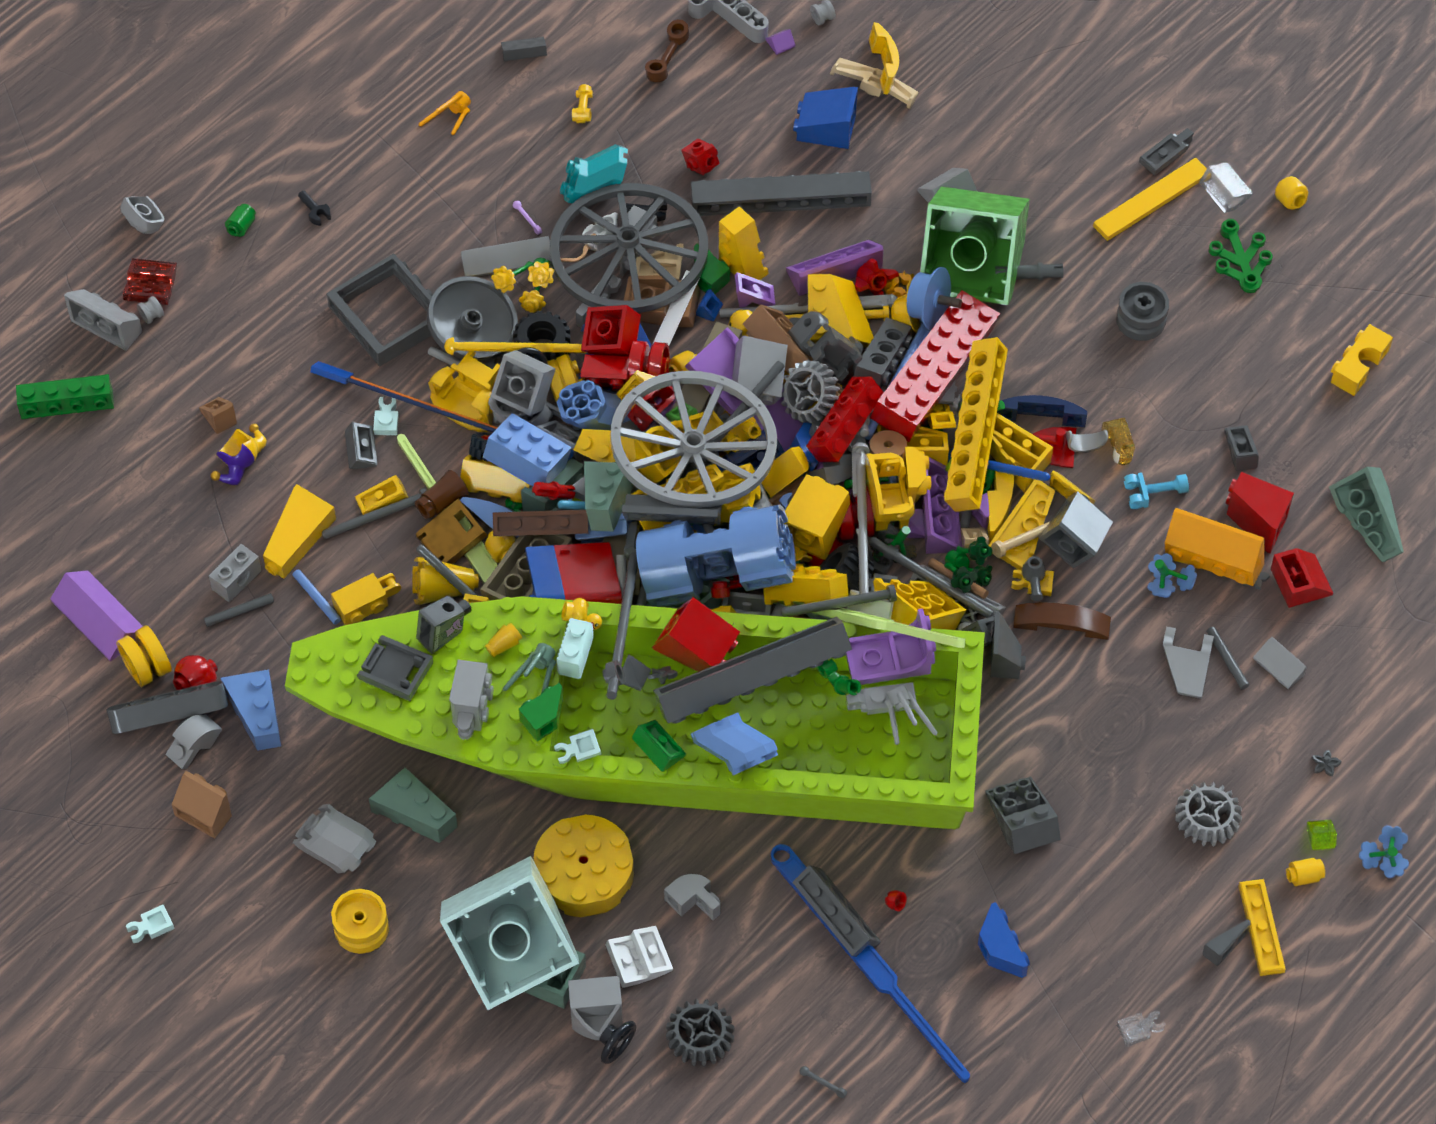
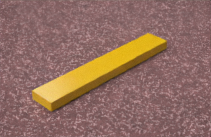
(1150, 199)

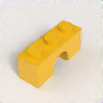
(1369, 345)

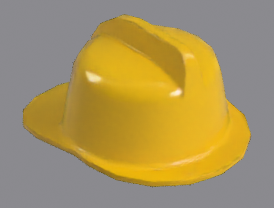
(900, 313)

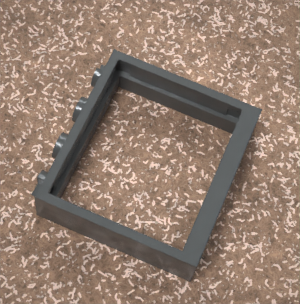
(362, 282)

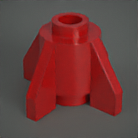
(873, 278)

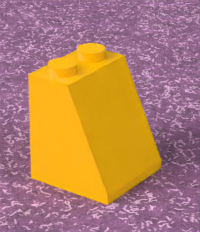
(816, 515)

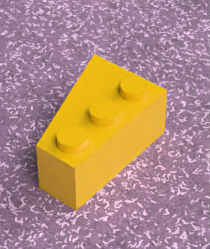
(739, 245)
(931, 441)
(597, 446)
(1019, 448)
(808, 586)

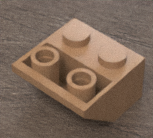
(201, 804)

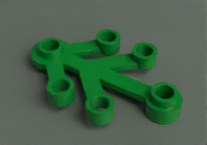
(1240, 257)

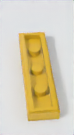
(1262, 927)

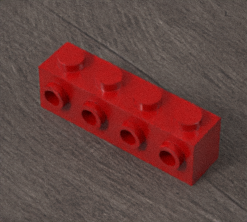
(844, 419)

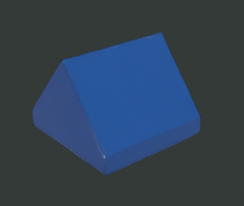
(709, 306)

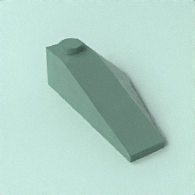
(1369, 507)

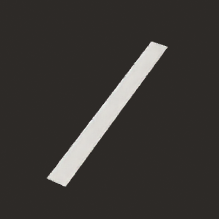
(674, 316)

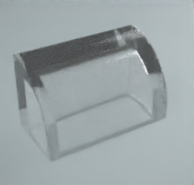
(1225, 187)

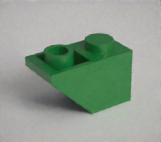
(715, 274)
(543, 712)

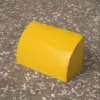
(785, 470)

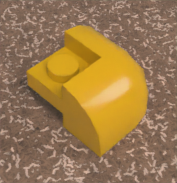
(730, 481)

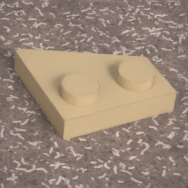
(669, 261)

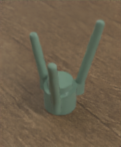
(540, 658)

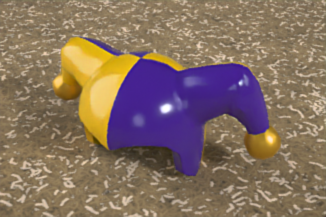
(239, 454)

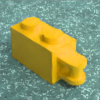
(364, 597)

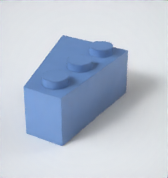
(255, 705)

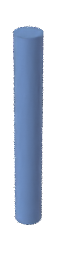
(316, 596)

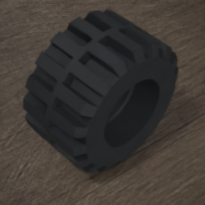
(542, 327)
(846, 561)

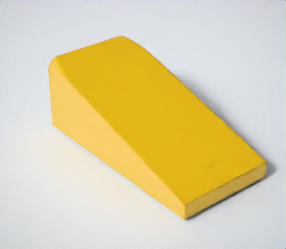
(381, 495)

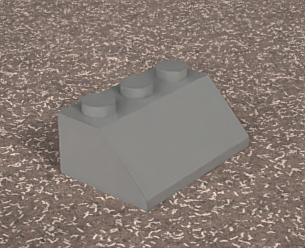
(103, 318)

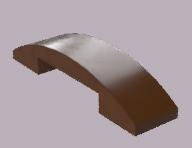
(1062, 616)

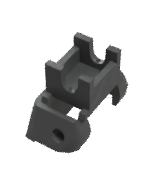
(831, 348)

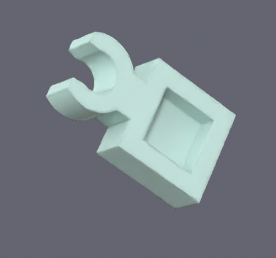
(387, 419)
(582, 746)
(153, 922)

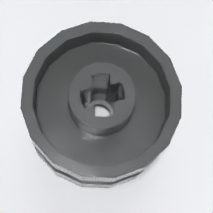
(1142, 311)

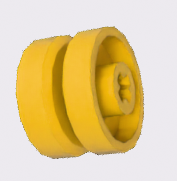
(144, 656)
(360, 921)

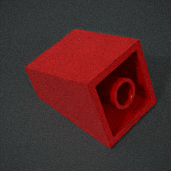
(1259, 507)
(696, 637)

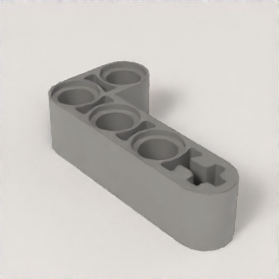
(737, 13)

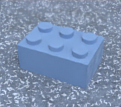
(526, 451)

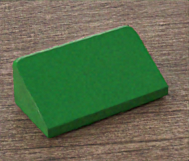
(658, 745)

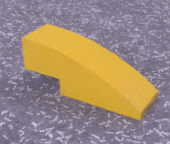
(999, 502)

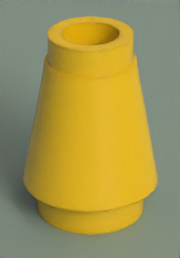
(503, 640)

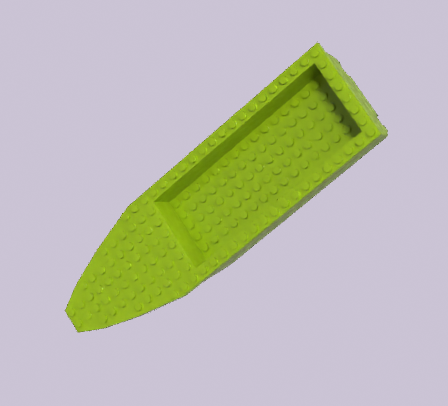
(827, 760)

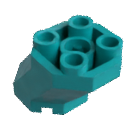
(594, 172)

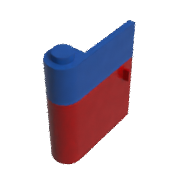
(574, 572)

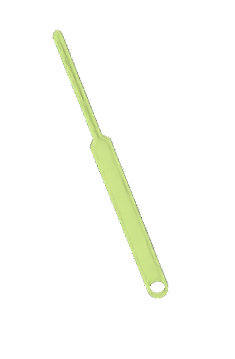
(478, 555)
(888, 624)

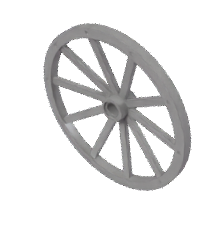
(693, 444)

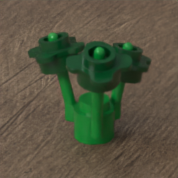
(958, 563)

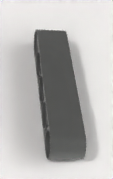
(167, 707)

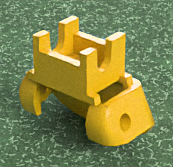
(466, 393)
(888, 500)

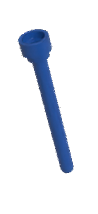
(1014, 470)

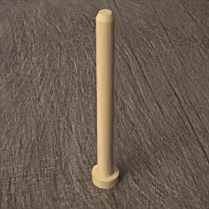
(999, 548)

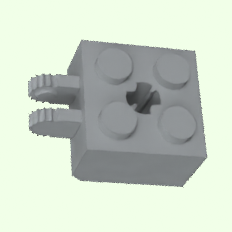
(469, 697)

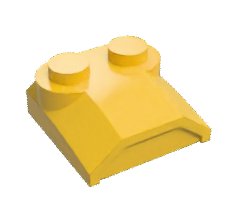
(916, 480)

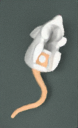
(594, 230)

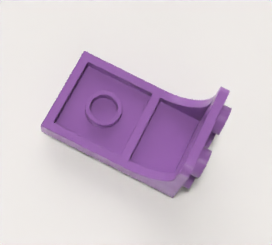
(891, 654)

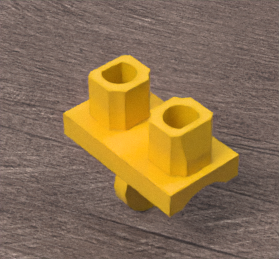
(743, 432)

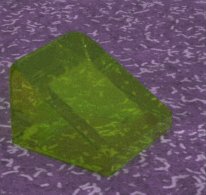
(1322, 834)

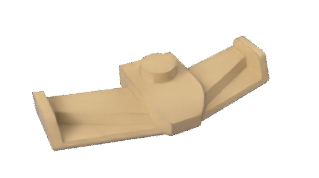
(871, 80)

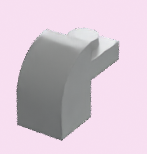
(191, 736)
(691, 891)

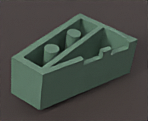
(604, 494)
(414, 805)

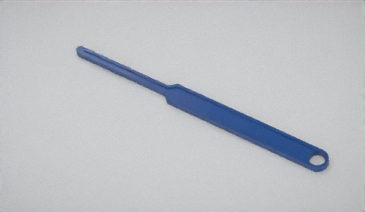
(875, 970)

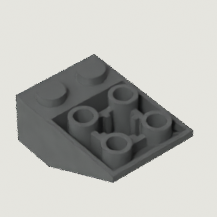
(1024, 815)

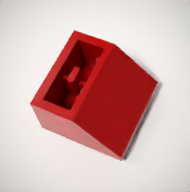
(605, 370)
(1300, 577)

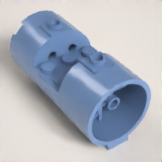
(677, 560)

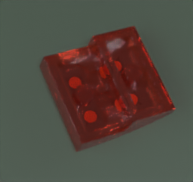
(150, 279)

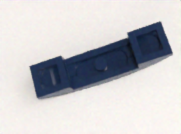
(1044, 406)

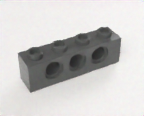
(885, 351)

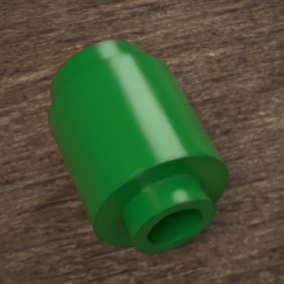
(240, 220)

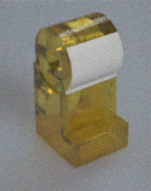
(1120, 440)

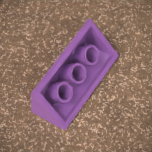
(840, 263)
(940, 520)
(94, 611)

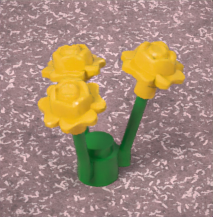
(539, 274)

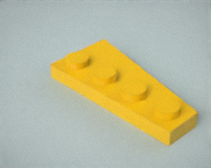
(1026, 515)

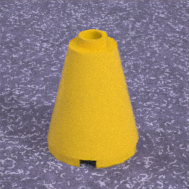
(433, 586)

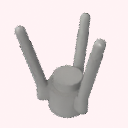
(902, 699)

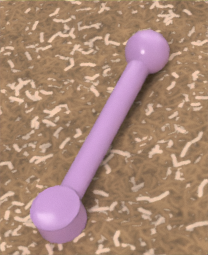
(517, 205)

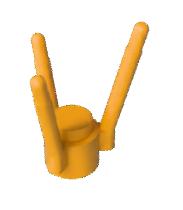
(457, 104)

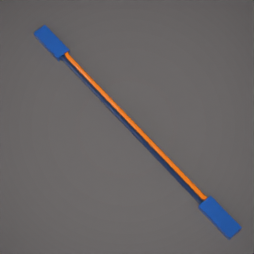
(347, 377)

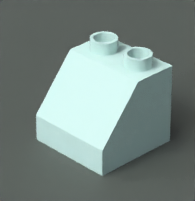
(508, 933)

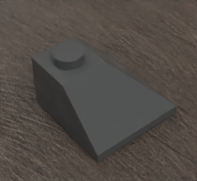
(1005, 651)

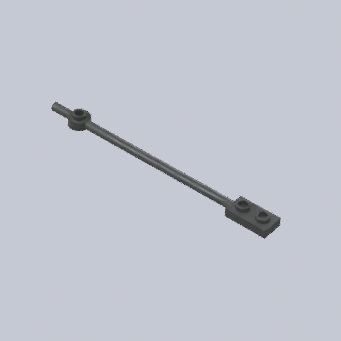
(613, 670)

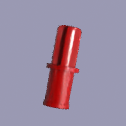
(553, 490)

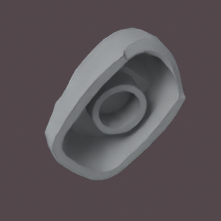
(142, 214)

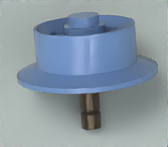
(930, 296)

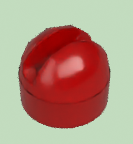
(896, 900)

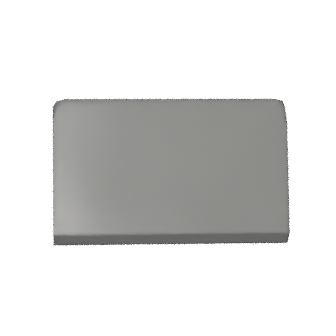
(1280, 663)

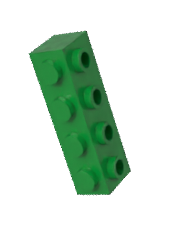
(64, 396)

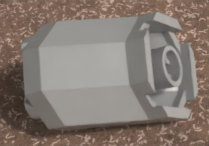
(334, 839)

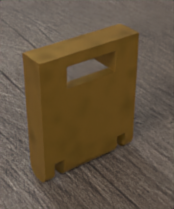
(447, 537)

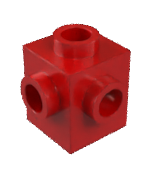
(700, 156)

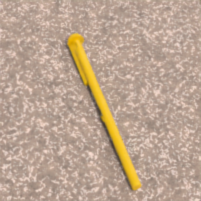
(451, 346)

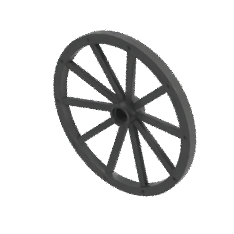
(629, 242)

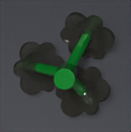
(894, 536)

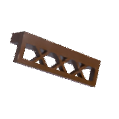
(540, 523)

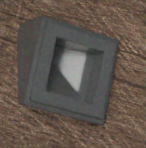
(635, 673)

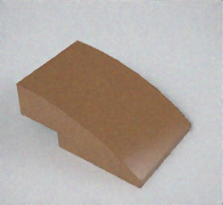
(655, 285)

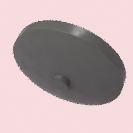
(471, 312)

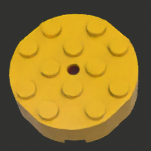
(585, 864)

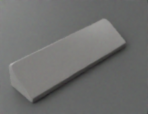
(511, 255)

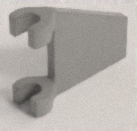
(1187, 665)

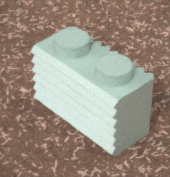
(575, 648)

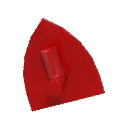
(1056, 437)

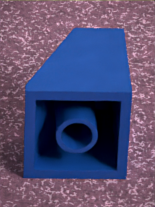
(827, 117)

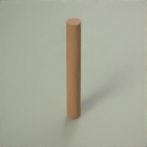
(939, 567)

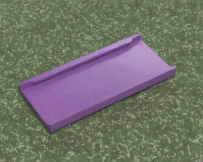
(719, 360)

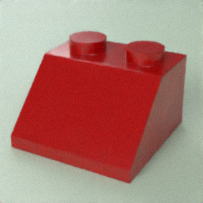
(610, 330)

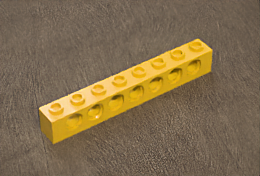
(976, 425)

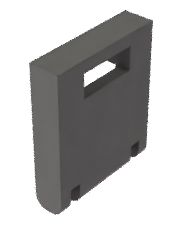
(392, 665)

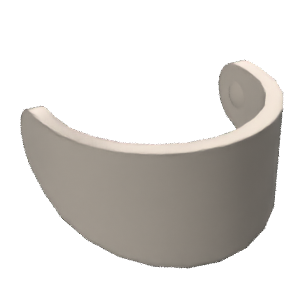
(1086, 442)

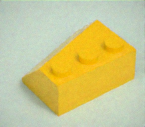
(840, 304)
(941, 608)

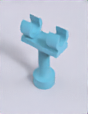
(1142, 500)

